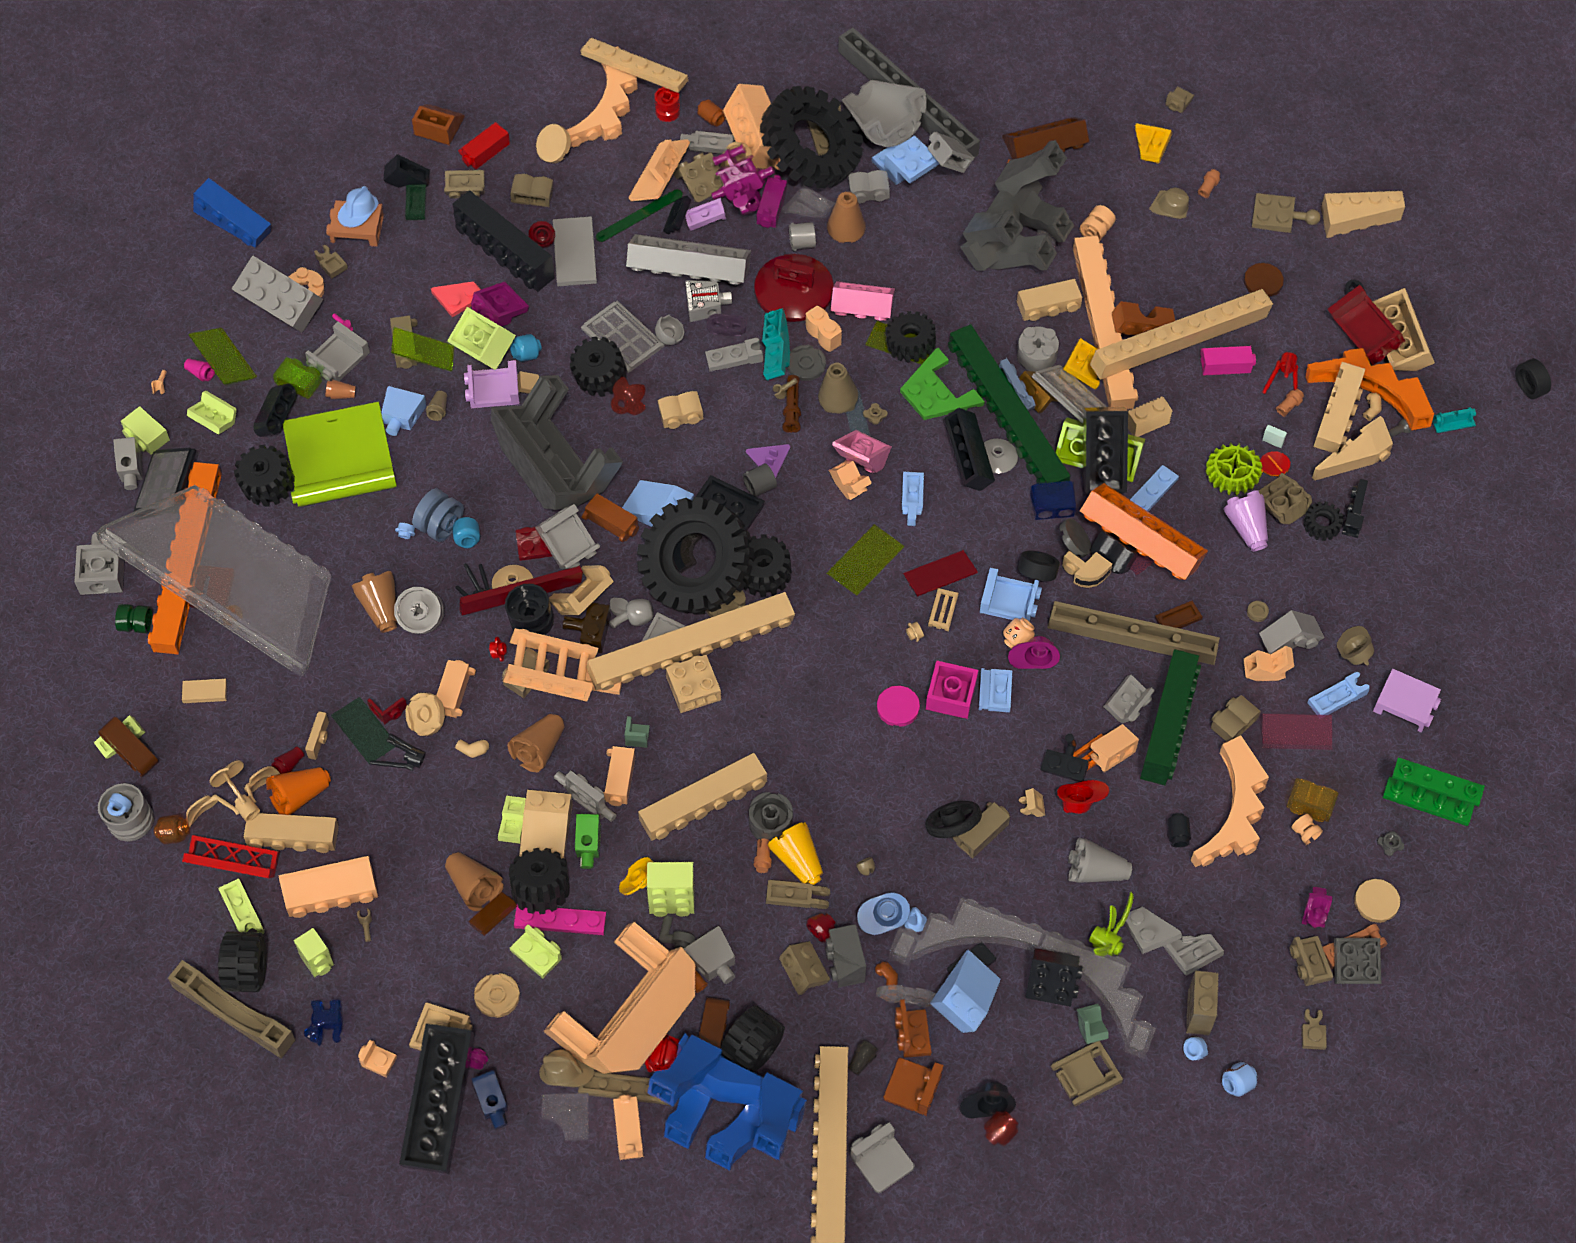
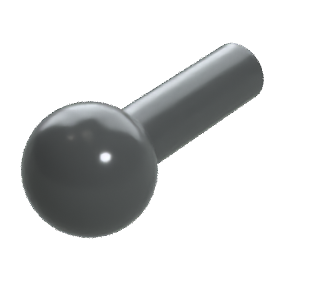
(1402, 427)

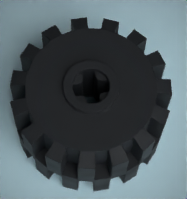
(597, 365)
(264, 475)
(770, 566)
(539, 880)
(242, 961)
(752, 1039)

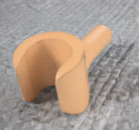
(158, 384)

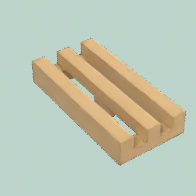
(938, 624)

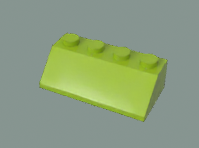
(1071, 447)

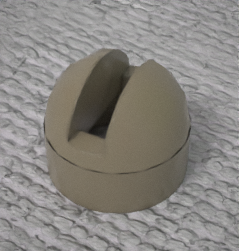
(865, 866)

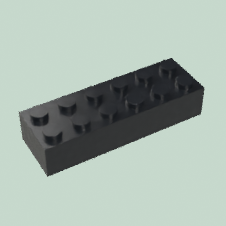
(503, 241)
(437, 1098)

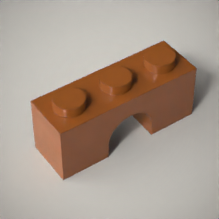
(1131, 321)

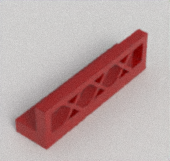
(226, 864)

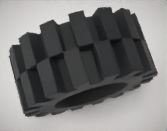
(1319, 530)

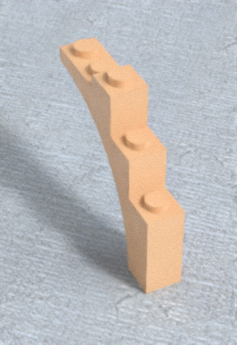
(604, 118)
(1246, 809)

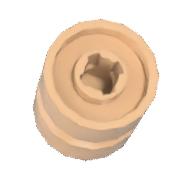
(1098, 222)

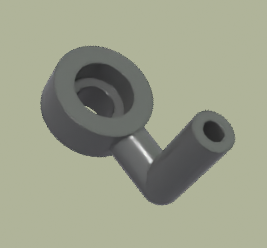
(678, 938)

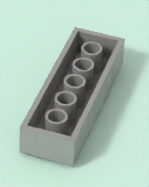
(688, 259)

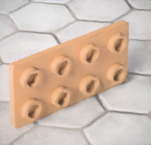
(659, 170)

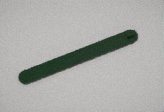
(639, 215)

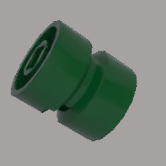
(133, 618)

